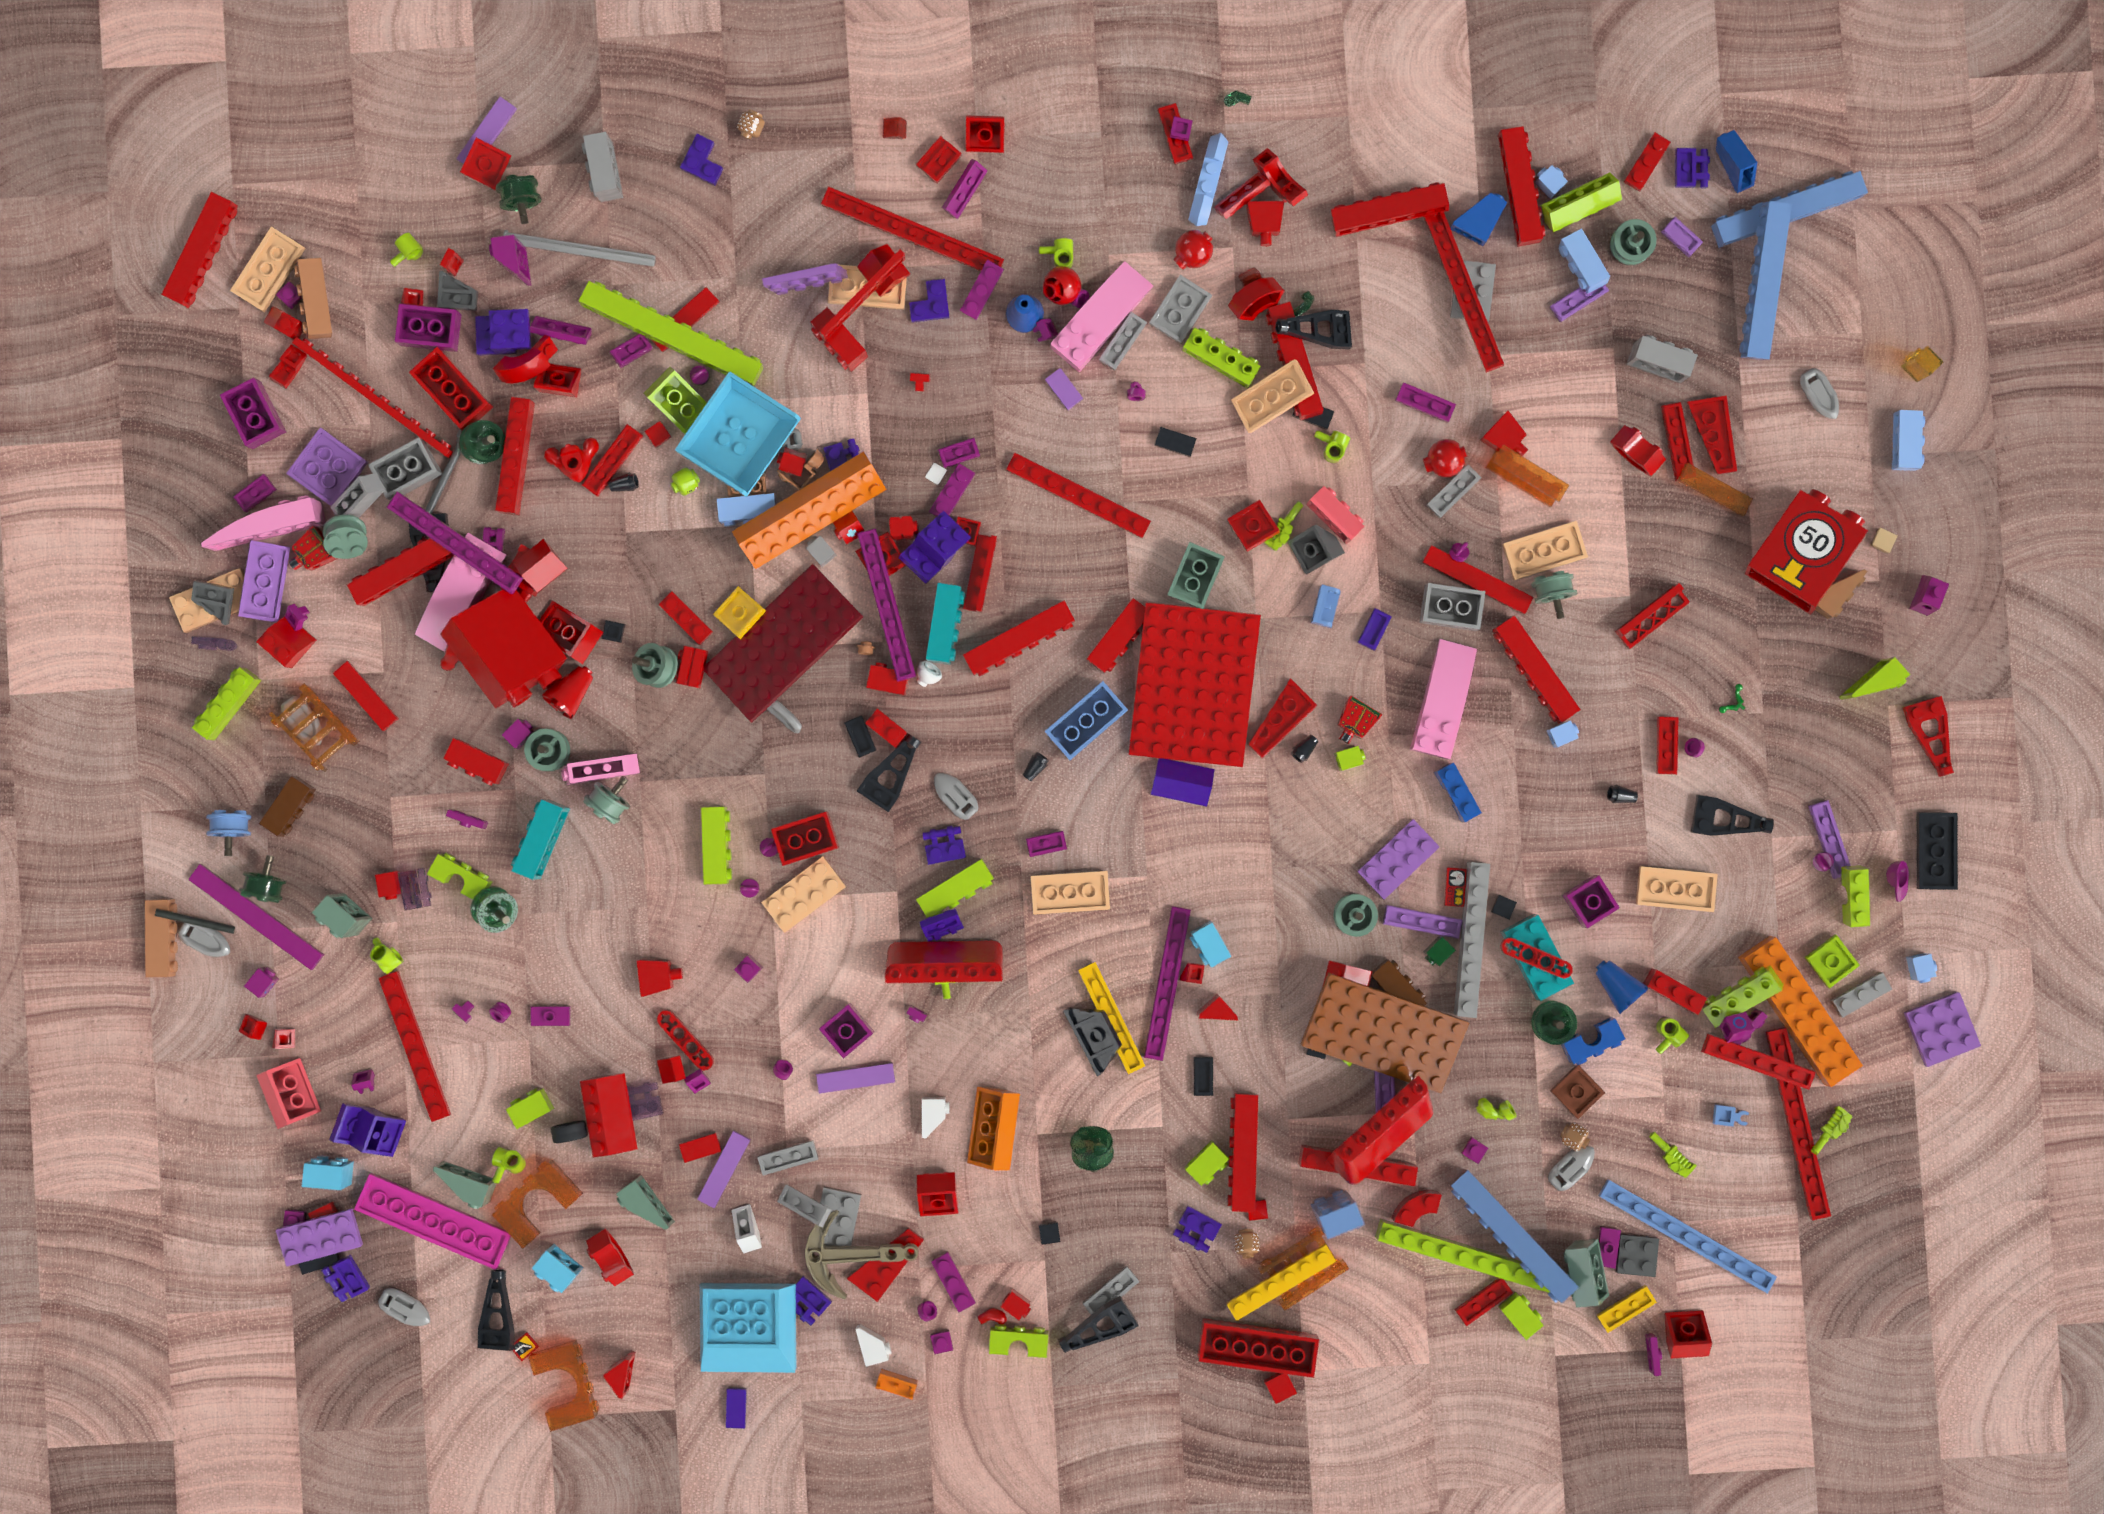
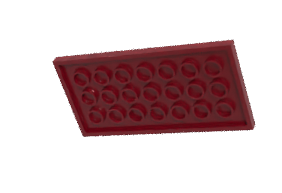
(782, 643)

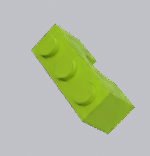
(445, 867)
(1857, 910)
(1034, 1339)

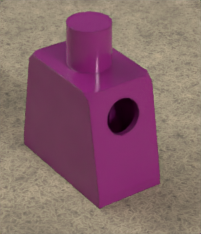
(1929, 593)

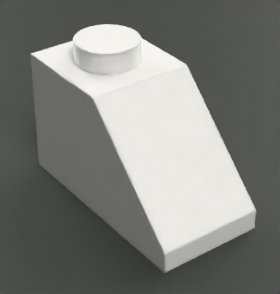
(933, 1113)
(746, 1229)
(872, 1346)

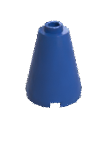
(1024, 313)
(1619, 985)

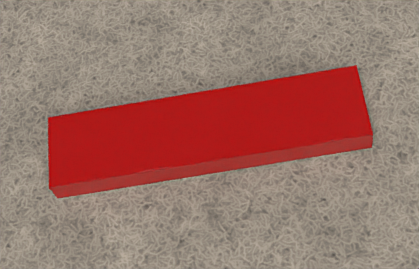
(694, 311)
(1676, 437)
(612, 460)
(365, 695)

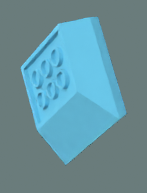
(738, 434)
(748, 1327)

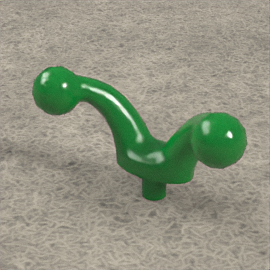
(1738, 687)

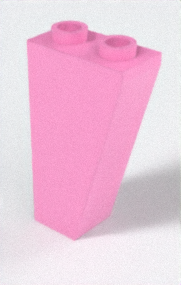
(600, 769)

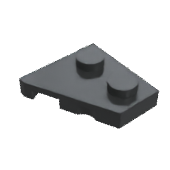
(455, 294)
(214, 599)

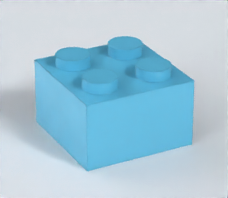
(1210, 944)
(328, 1173)
(557, 1268)

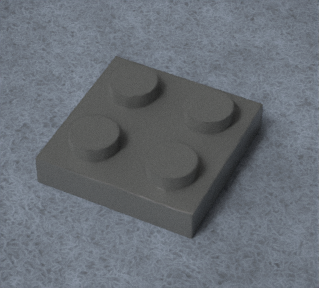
(1637, 1255)

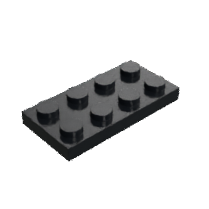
(1937, 851)

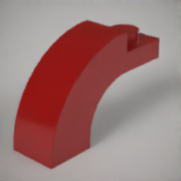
(1281, 182)
(527, 365)

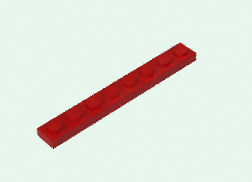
(1078, 495)
(414, 1046)

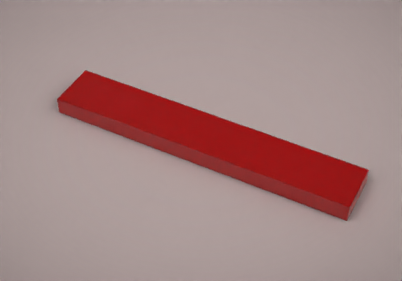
(848, 309)
(1478, 580)
(1758, 1061)

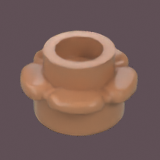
(865, 648)

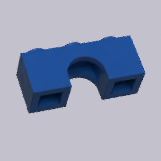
(1455, 786)
(1608, 1035)

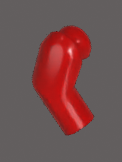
(993, 1314)

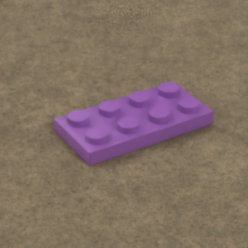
(801, 279)
(264, 581)
(1398, 859)
(319, 1237)

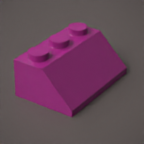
(512, 256)

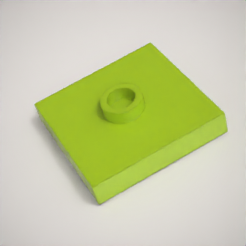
(1832, 961)

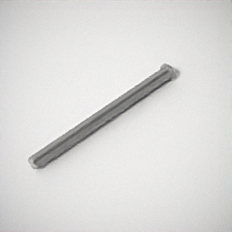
(585, 250)

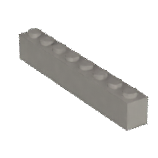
(1471, 940)

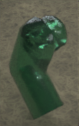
(1236, 97)
(1305, 306)

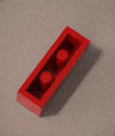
(475, 761)
(1675, 991)

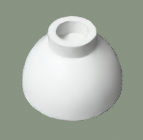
(928, 673)

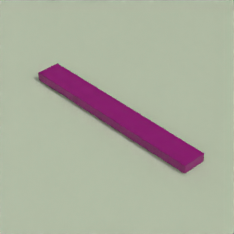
(454, 542)
(886, 605)
(256, 917)
(1167, 983)

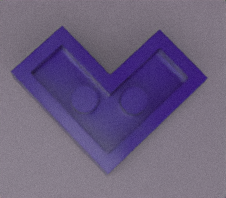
(697, 163)
(935, 307)

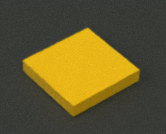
(739, 612)

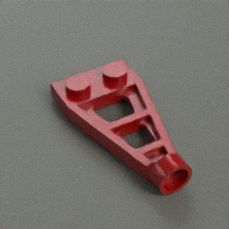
(1927, 710)

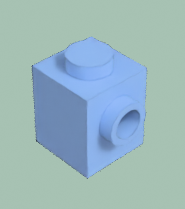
(1550, 180)
(1563, 733)
(1921, 967)

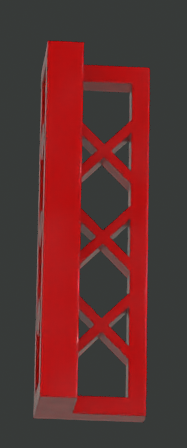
(980, 573)
(1651, 609)

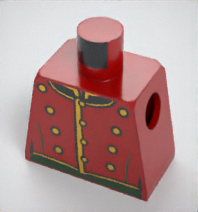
(310, 551)
(1356, 719)

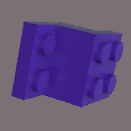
(502, 332)
(934, 547)
(367, 1130)

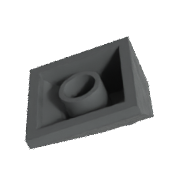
(1315, 548)

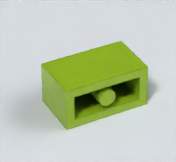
(530, 1108)
(1207, 1163)
(1521, 1316)

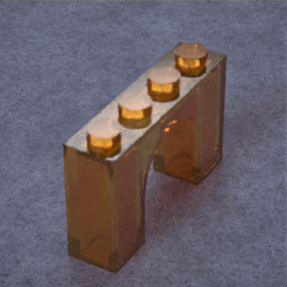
(511, 1213)
(567, 1358)

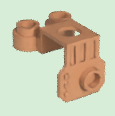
(815, 460)

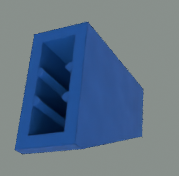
(1737, 161)
(1480, 219)

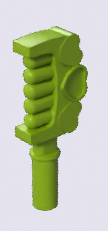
(1285, 528)
(1833, 1129)
(1673, 1157)

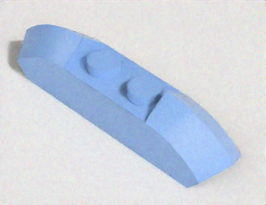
(1208, 180)

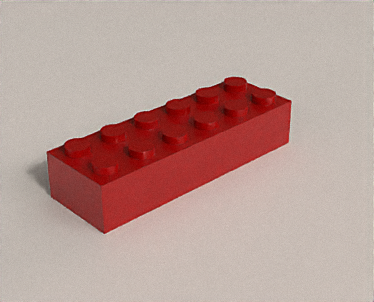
(1258, 1348)

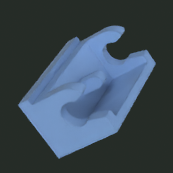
(1325, 606)

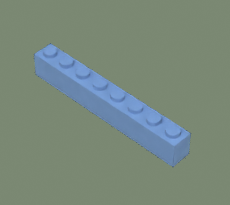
(1804, 203)
(1766, 280)
(1514, 1236)

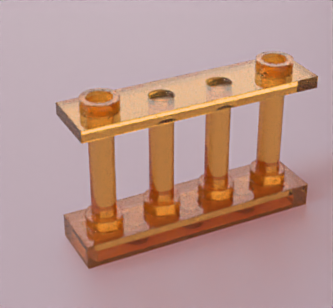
(1527, 476)
(319, 710)
(1304, 1288)

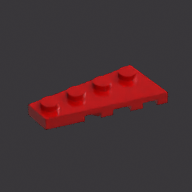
(1715, 430)
(1288, 711)
(877, 1276)

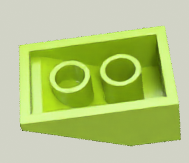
(676, 399)
(1883, 676)

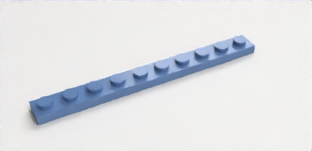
(1687, 1236)

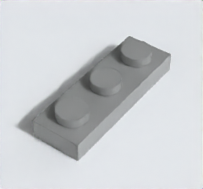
(1123, 341)
(1453, 491)
(1861, 994)
(788, 1157)
(804, 1205)
(1115, 1287)

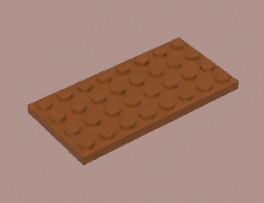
(1384, 1032)

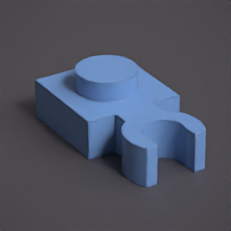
(1726, 1115)

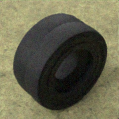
(569, 1131)

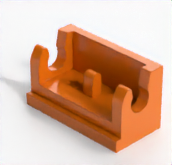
(896, 1384)

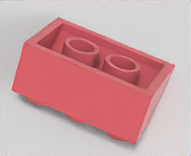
(1335, 514)
(288, 1093)

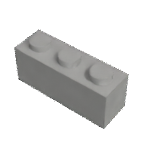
(359, 496)

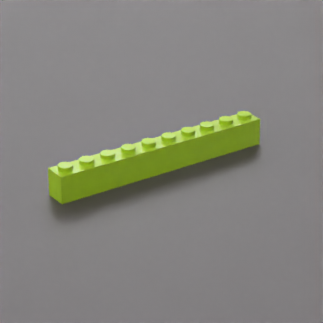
(669, 333)
(1455, 1253)

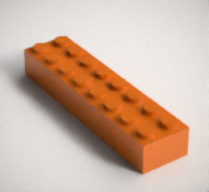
(809, 510)
(1803, 1014)

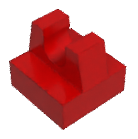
(920, 379)

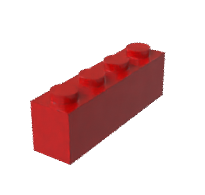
(1117, 637)

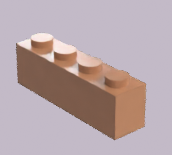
(314, 298)
(160, 939)

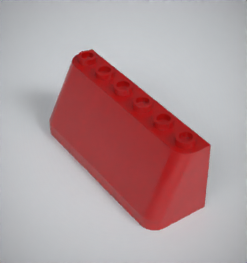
(944, 962)
(1383, 1133)

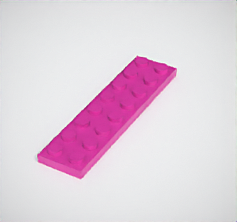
(433, 1221)

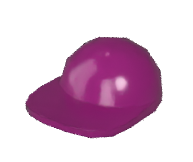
(1898, 877)

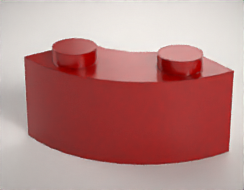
(1256, 298)
(1638, 450)
(1415, 1206)
(609, 1257)

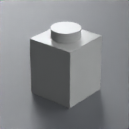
(820, 550)

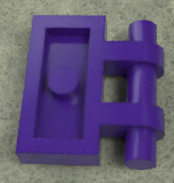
(1686, 168)
(837, 454)
(947, 850)
(941, 925)
(1199, 1223)
(350, 1276)
(812, 1298)

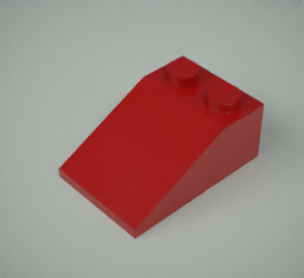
(570, 632)

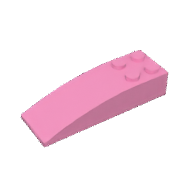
(1100, 316)
(269, 523)
(456, 591)
(1444, 700)

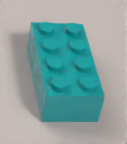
(944, 623)
(540, 839)
(1533, 932)

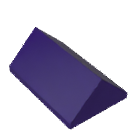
(1182, 782)

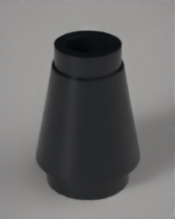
(626, 482)
(1303, 750)
(1035, 766)
(1619, 794)

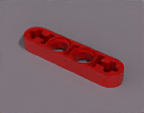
(1536, 957)
(682, 1042)

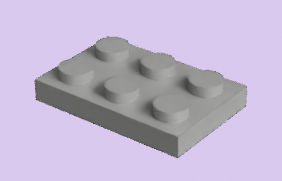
(1482, 278)
(1180, 309)
(843, 1225)

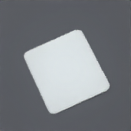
(936, 473)

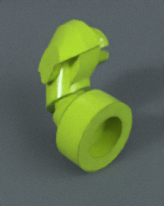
(1487, 1110)

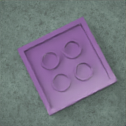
(327, 467)
(1942, 1029)

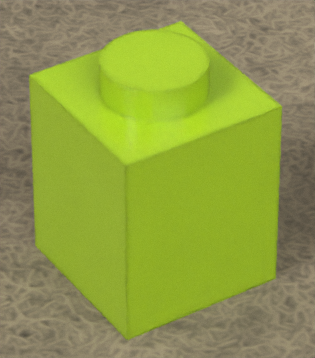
(1350, 758)

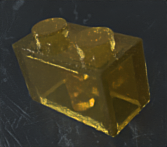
(1921, 363)

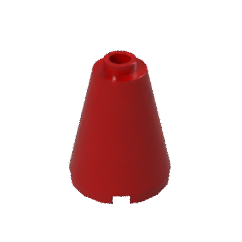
(569, 691)

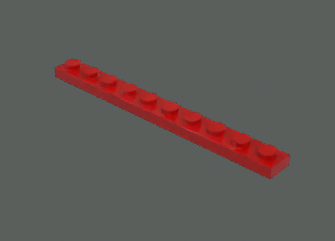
(908, 230)
(1464, 291)
(367, 391)
(1800, 1130)

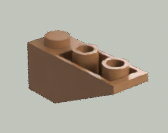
(1839, 593)

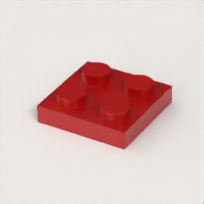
(485, 163)
(1253, 525)

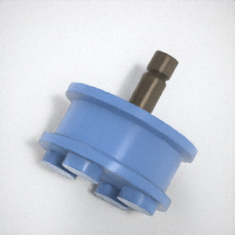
(228, 827)

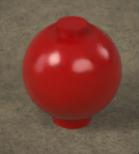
(1193, 249)
(1061, 285)
(1445, 458)

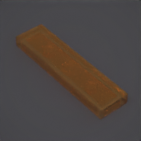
(1715, 489)

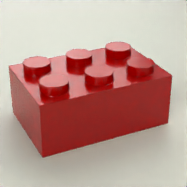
(841, 342)
(805, 838)

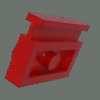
(939, 159)

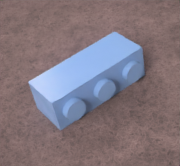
(1583, 261)
(1908, 440)
(743, 508)

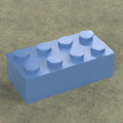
(1086, 720)
(1337, 1213)

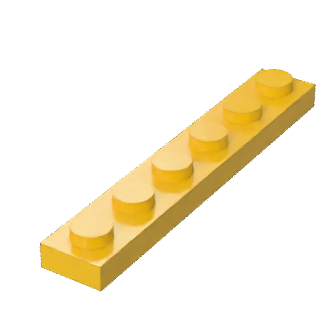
(1104, 1001)
(1280, 1282)

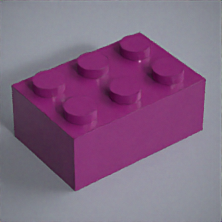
(428, 327)
(253, 413)

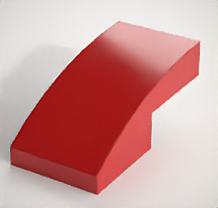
(289, 366)

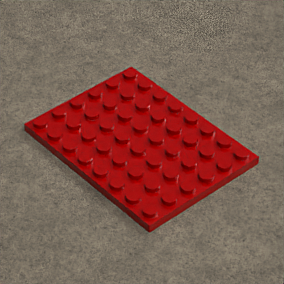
(1194, 684)

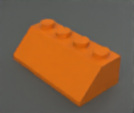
(993, 1128)

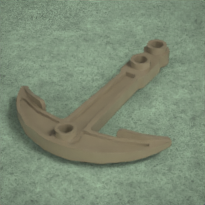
(843, 1254)

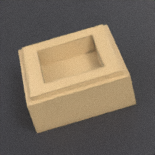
(1883, 540)

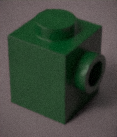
(1438, 951)

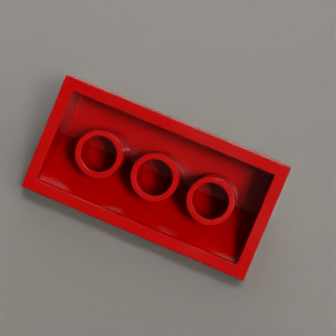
(608, 1115)

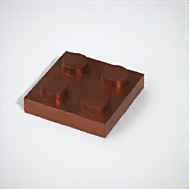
(1577, 1091)

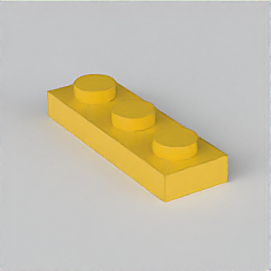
(1626, 1308)

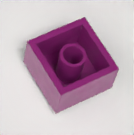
(1591, 901)
(846, 1030)

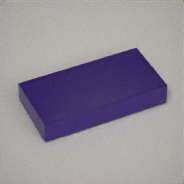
(1374, 629)
(736, 1408)

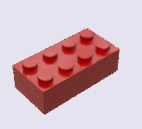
(450, 389)

